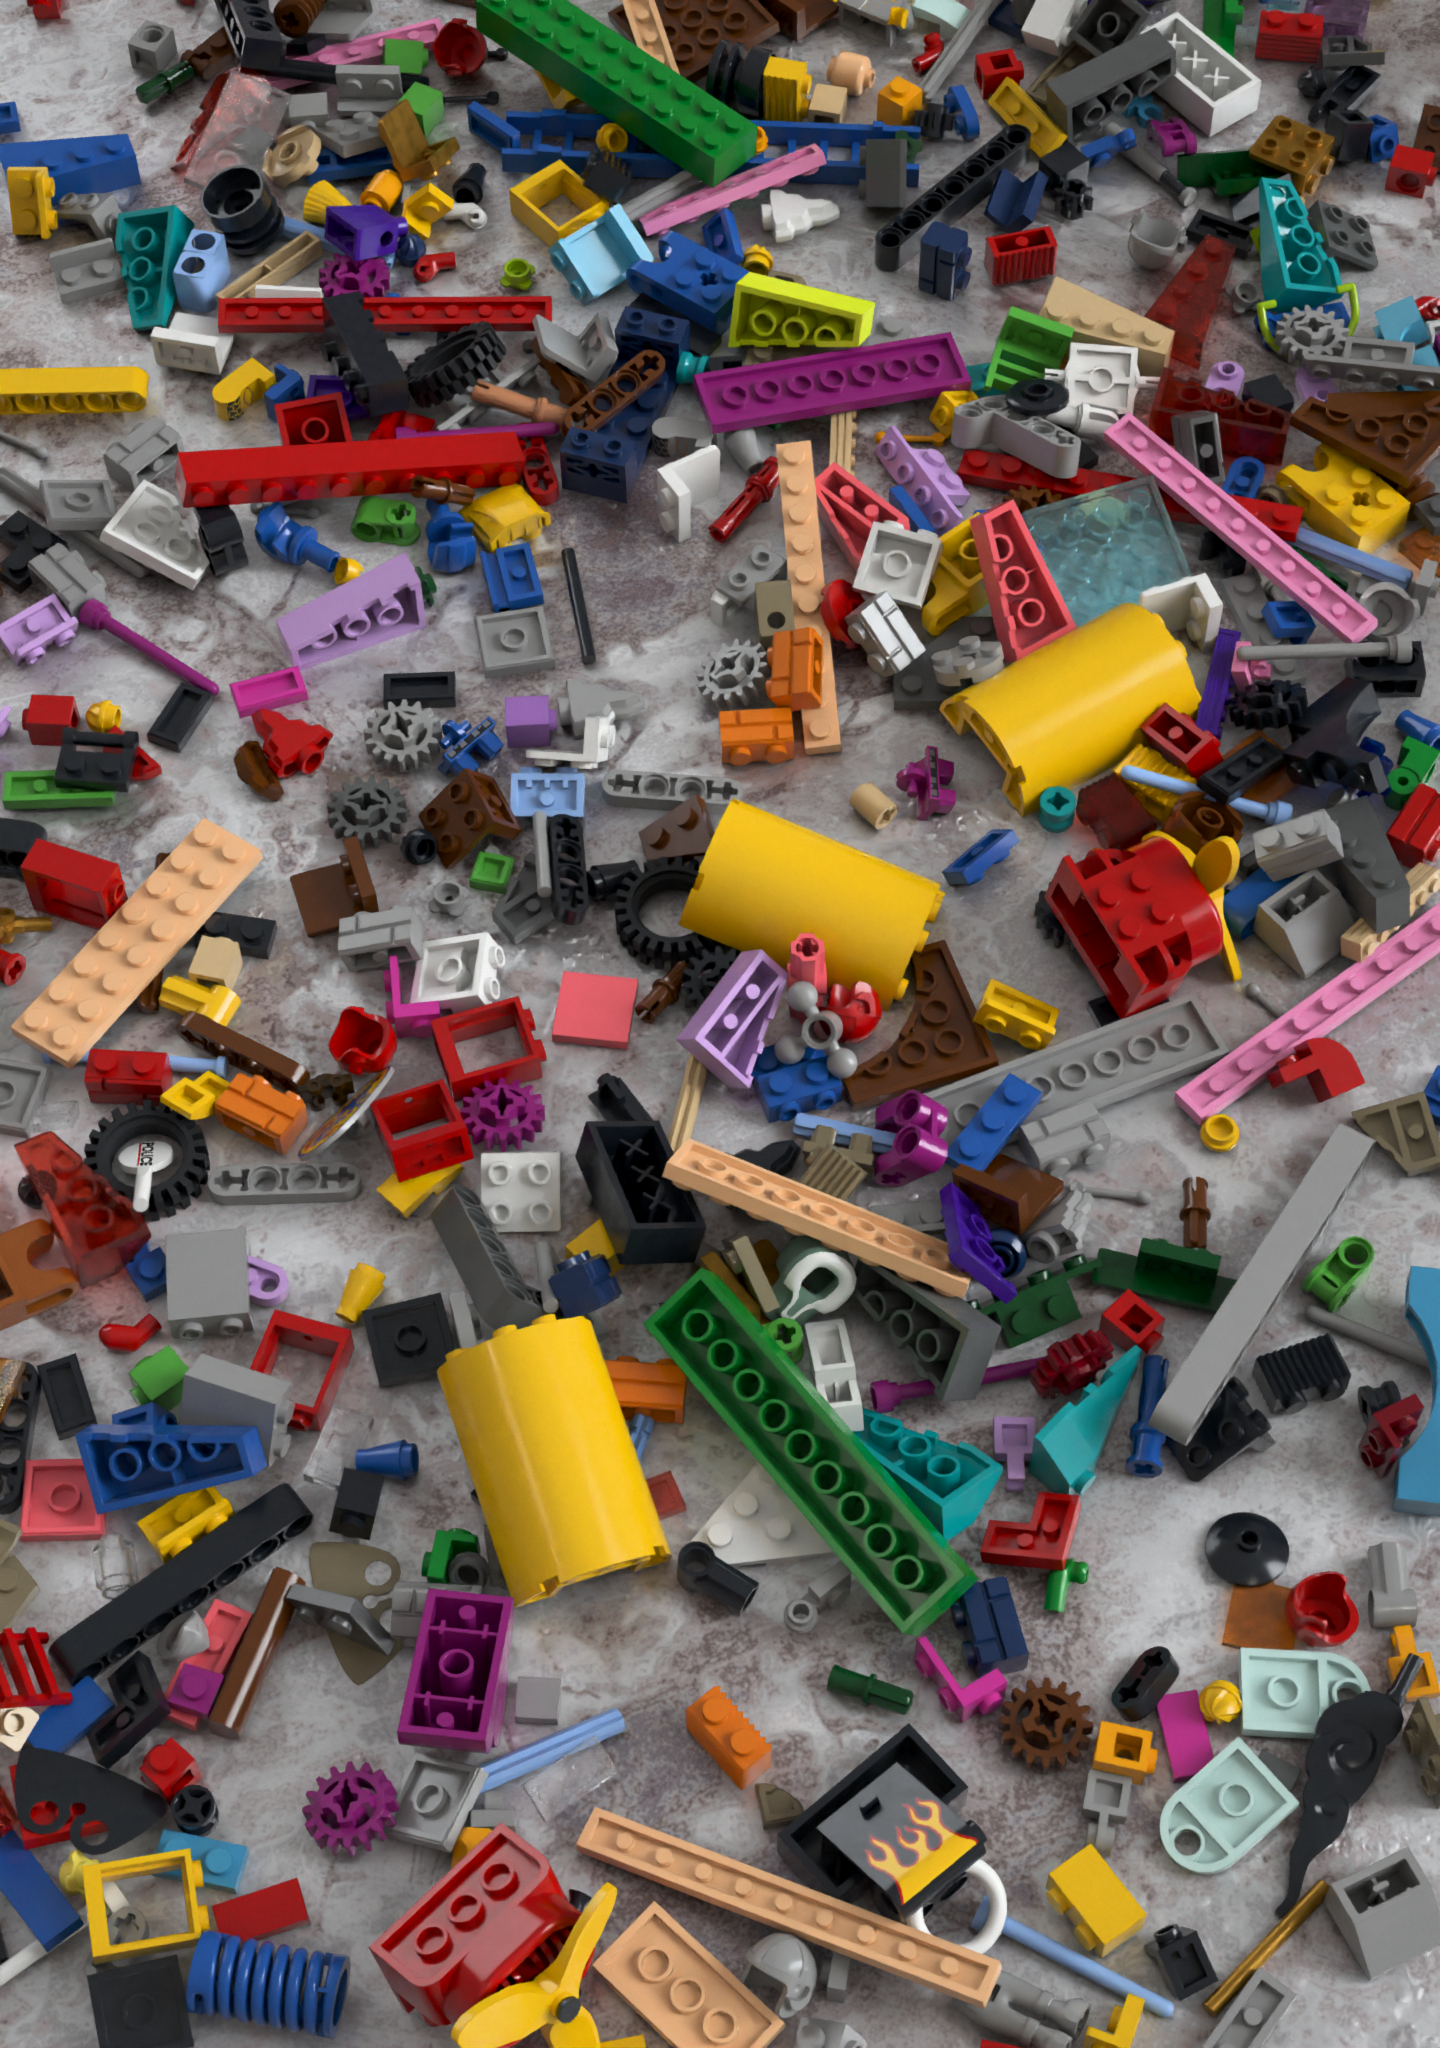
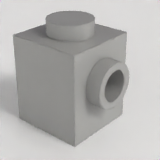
(307, 110)

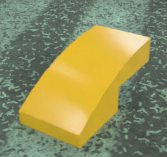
(197, 1097)
(409, 1194)

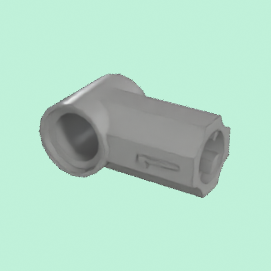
(1390, 1597)

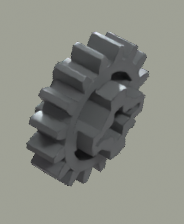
(367, 811)

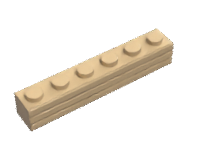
(277, 267)
(841, 440)
(1361, 940)

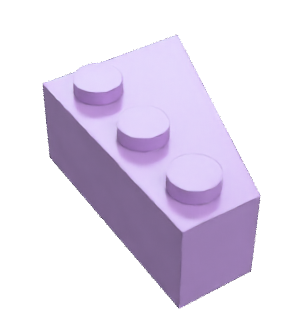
(733, 1019)

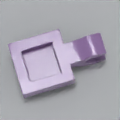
(1013, 1443)

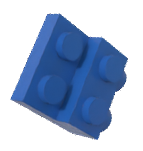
(794, 1087)

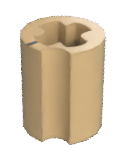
(873, 805)

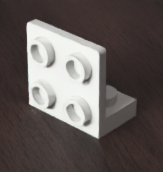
(192, 344)
(1189, 605)
(522, 1190)

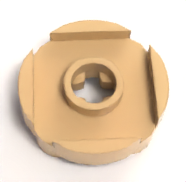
(293, 156)

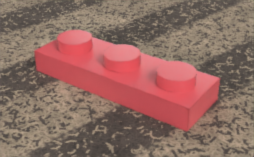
(226, 1631)

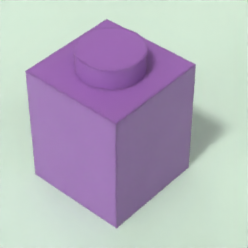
(529, 721)

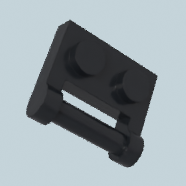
(96, 769)

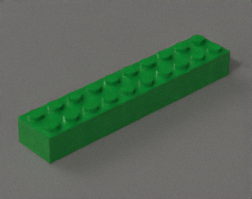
(622, 84)
(811, 1453)

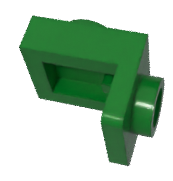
(445, 1547)

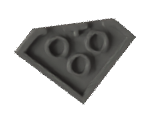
(917, 684)

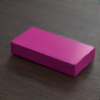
(268, 691)
(1184, 1734)

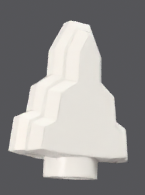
(793, 215)

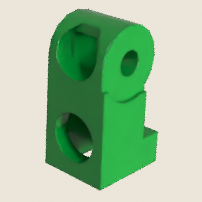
(1416, 765)

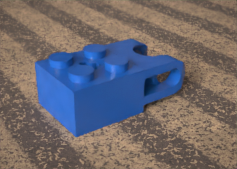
(689, 281)

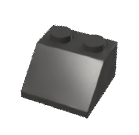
(1109, 24)
(884, 172)

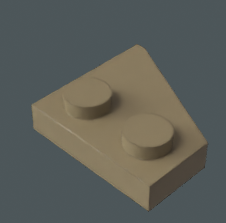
(1403, 1132)
(742, 1260)

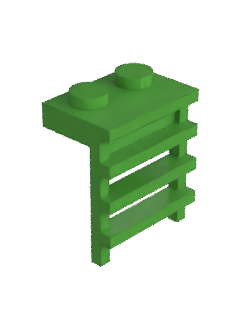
(1028, 342)

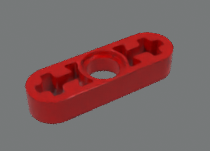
(546, 472)

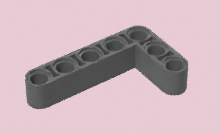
(485, 1262)

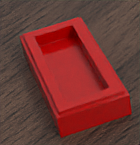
(263, 1912)

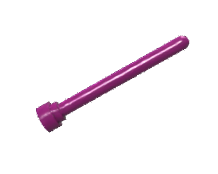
(521, 430)
(96, 616)
(889, 1395)

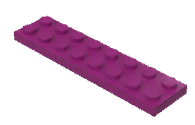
(830, 382)

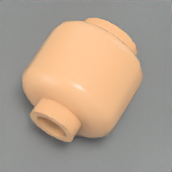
(852, 72)

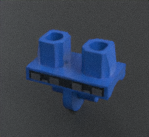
(480, 739)

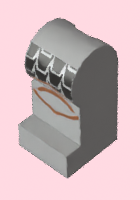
(680, 436)

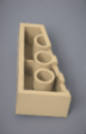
(1107, 323)

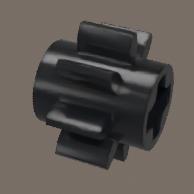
(933, 120)
(1073, 199)

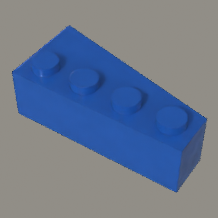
(77, 164)

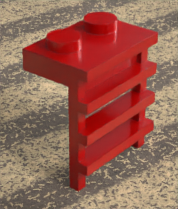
(27, 1695)

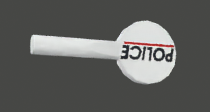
(143, 1160)

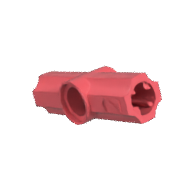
(808, 965)

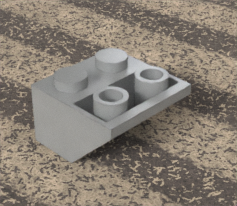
(1304, 922)
(1386, 1913)

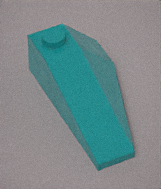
(149, 251)
(1292, 258)
(1075, 1437)
(939, 1477)

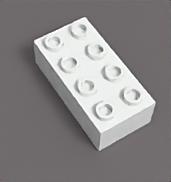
(1208, 82)

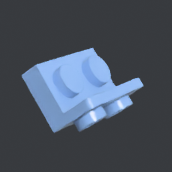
(547, 792)

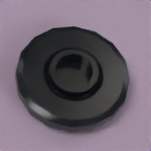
(1037, 397)

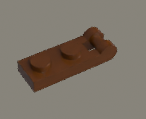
(211, 55)
(570, 386)

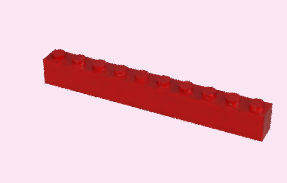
(345, 468)

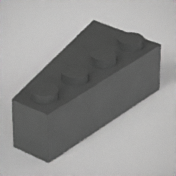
(939, 1332)

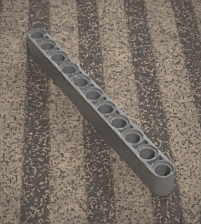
(1261, 1285)

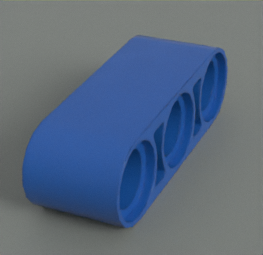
(1242, 902)

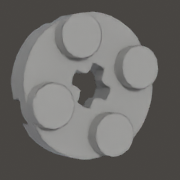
(968, 660)

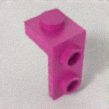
(410, 1018)
(980, 1696)

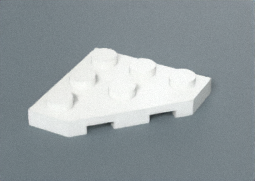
(156, 535)
(761, 1526)

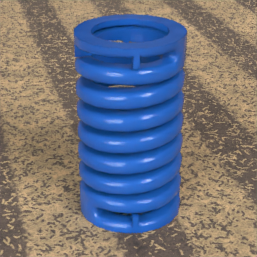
(265, 1969)

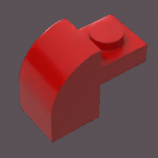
(1325, 1063)

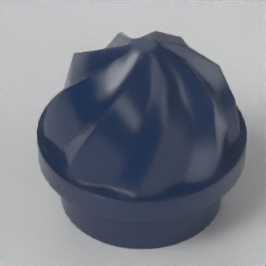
(410, 250)

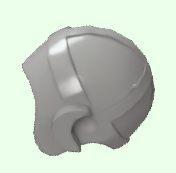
(1154, 241)
(1392, 608)
(786, 1965)

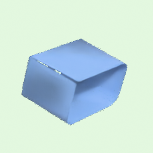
(198, 289)

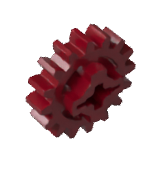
(1071, 1364)

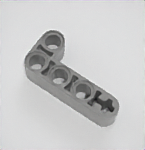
(1021, 435)

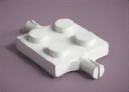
(1102, 376)

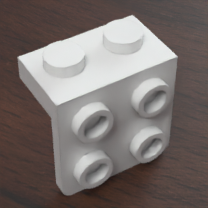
(685, 485)
(597, 739)

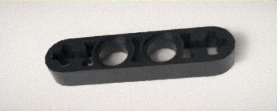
(569, 869)
(20, 1438)

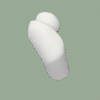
(469, 213)

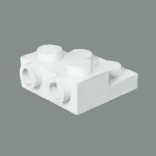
(898, 563)
(458, 972)

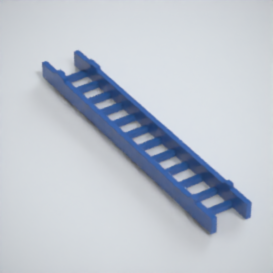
(570, 125)

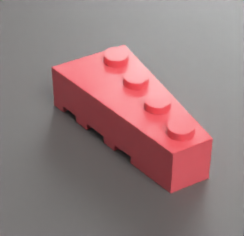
(1018, 583)

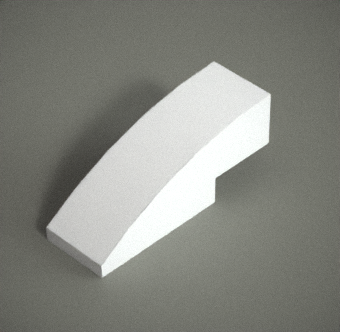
(835, 1369)

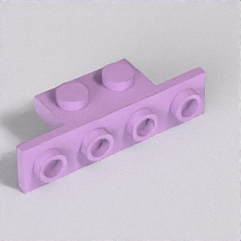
(925, 479)

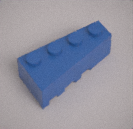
(161, 1461)

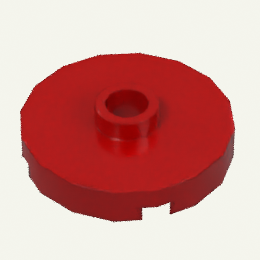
(837, 604)

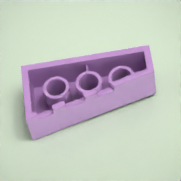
(355, 615)

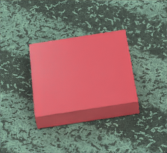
(595, 1010)
(58, 1503)

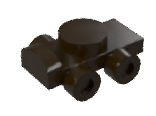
(326, 1087)

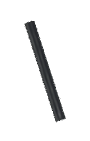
(578, 606)

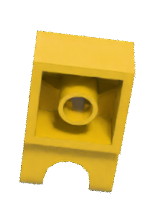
(1345, 500)
(957, 583)

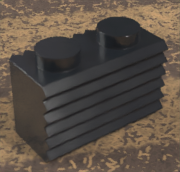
(606, 174)
(1301, 1374)

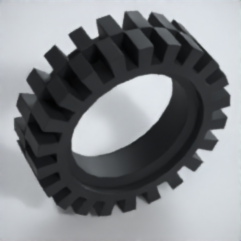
(454, 364)
(633, 896)
(152, 1121)

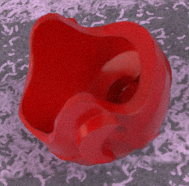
(459, 48)
(857, 1009)
(362, 1042)
(1321, 1610)

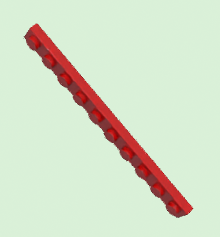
(389, 313)
(1010, 472)

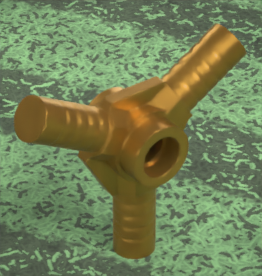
(12, 925)

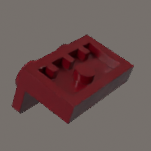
(1388, 1434)

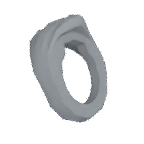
(192, 1638)

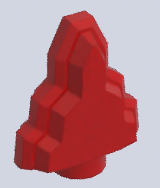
(290, 743)

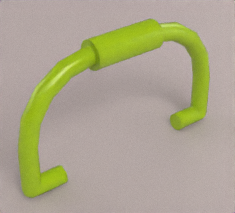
(1262, 306)

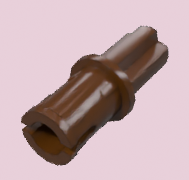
(442, 491)
(663, 993)
(1195, 1213)

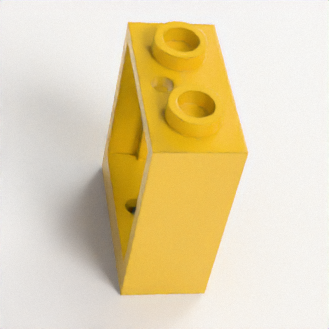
(556, 180)
(99, 1873)

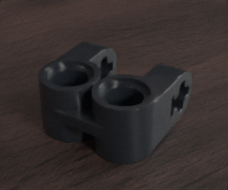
(221, 538)

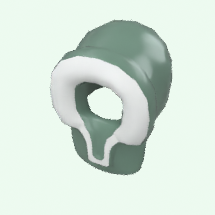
(824, 1270)

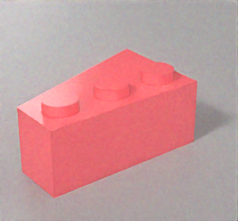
(850, 509)

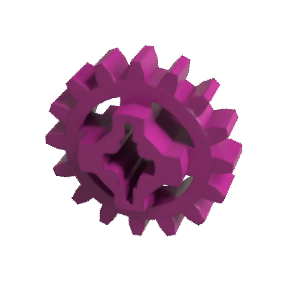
(349, 276)
(521, 1117)
(351, 1809)

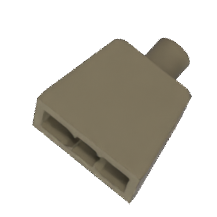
(772, 610)

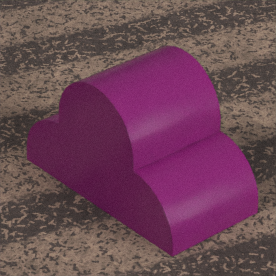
(459, 1673)

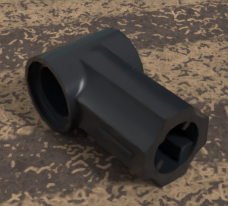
(718, 1581)

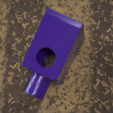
(363, 230)

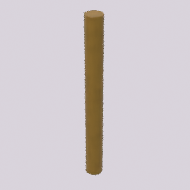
(1266, 1948)

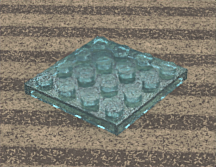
(1107, 546)

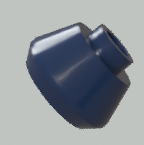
(1010, 1249)

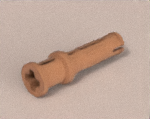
(515, 403)

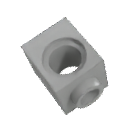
(152, 47)

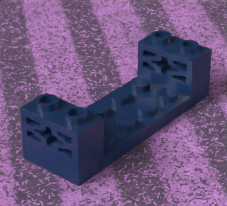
(613, 456)

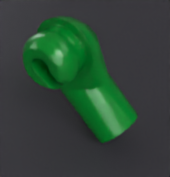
(1060, 1581)

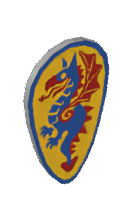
(345, 1116)

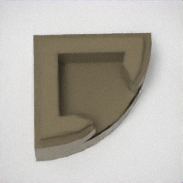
(776, 1806)

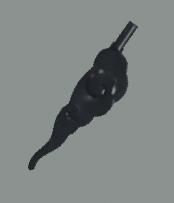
(1342, 1767)

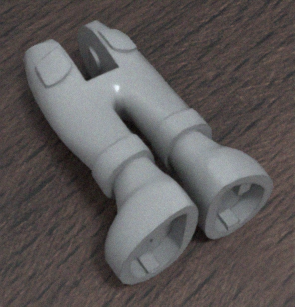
(1000, 2018)

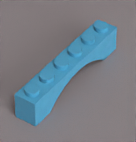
(1419, 1468)

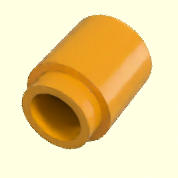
(383, 190)

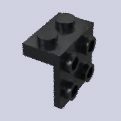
(1223, 1434)

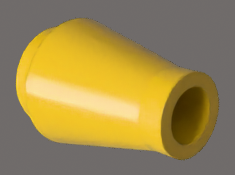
(360, 1291)

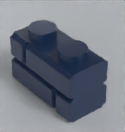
(944, 261)
(584, 1284)
(990, 1628)

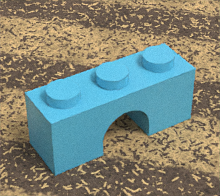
(1405, 323)

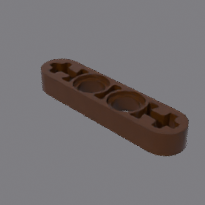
(610, 392)
(242, 1052)

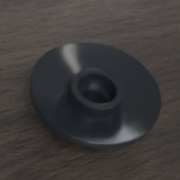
(1244, 1563)

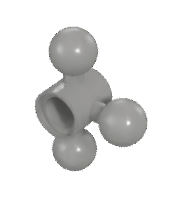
(791, 1048)

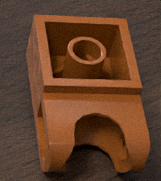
(27, 1289)

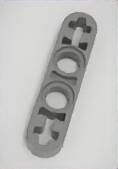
(671, 783)
(284, 1190)

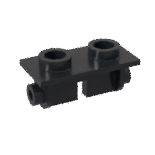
(616, 1101)

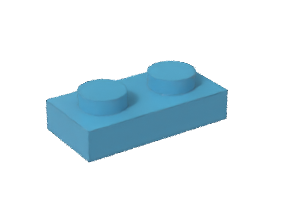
(220, 1861)

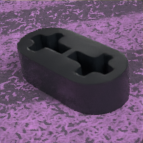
(1145, 1684)

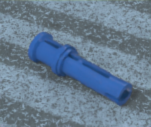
(1147, 1441)

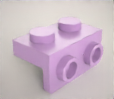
(37, 629)

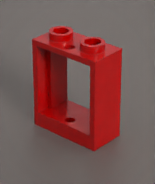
(73, 884)
(480, 1022)
(428, 1149)
(312, 1337)

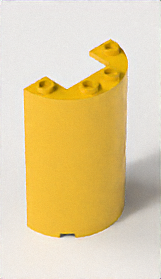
(1076, 702)
(778, 880)
(551, 1457)

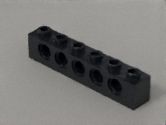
(253, 33)

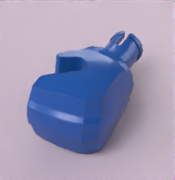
(450, 539)
(290, 542)

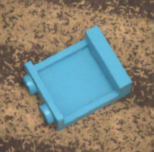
(599, 255)

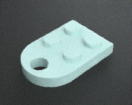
(1291, 1689)
(1228, 1808)

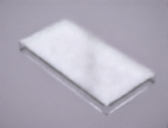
(239, 128)

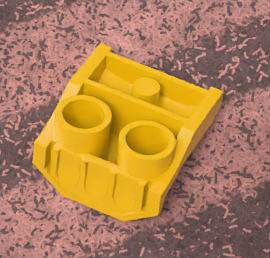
(504, 517)

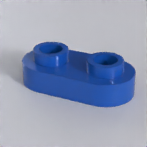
(965, 116)
(1237, 477)

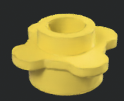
(71, 1873)

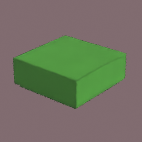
(492, 872)

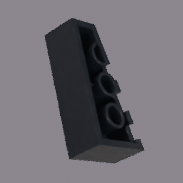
(362, 356)

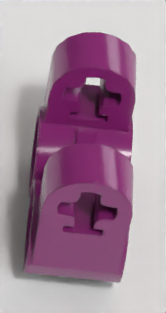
(916, 1147)

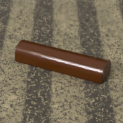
(254, 1657)

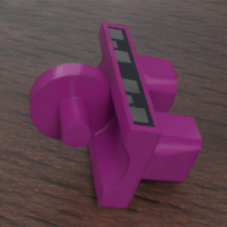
(923, 782)

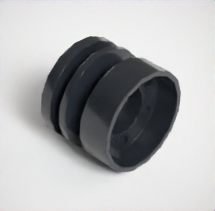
(738, 77)
(242, 209)

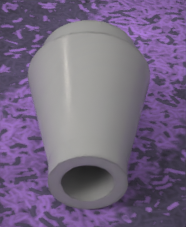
(745, 449)

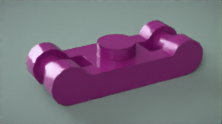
(1172, 136)

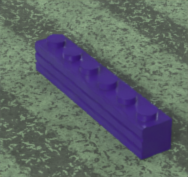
(1217, 683)

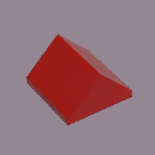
(313, 420)

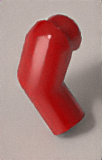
(932, 51)
(430, 264)
(129, 1338)

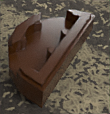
(254, 771)

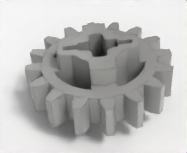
(1310, 333)
(734, 674)
(403, 735)

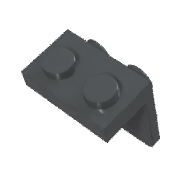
(1343, 234)

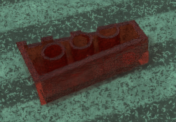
(1194, 298)
(1244, 427)

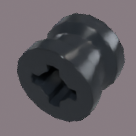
(1375, 1399)
(191, 1802)

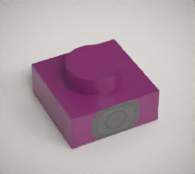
(196, 1691)

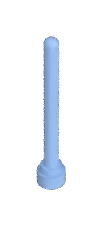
(1270, 813)
(1075, 1961)

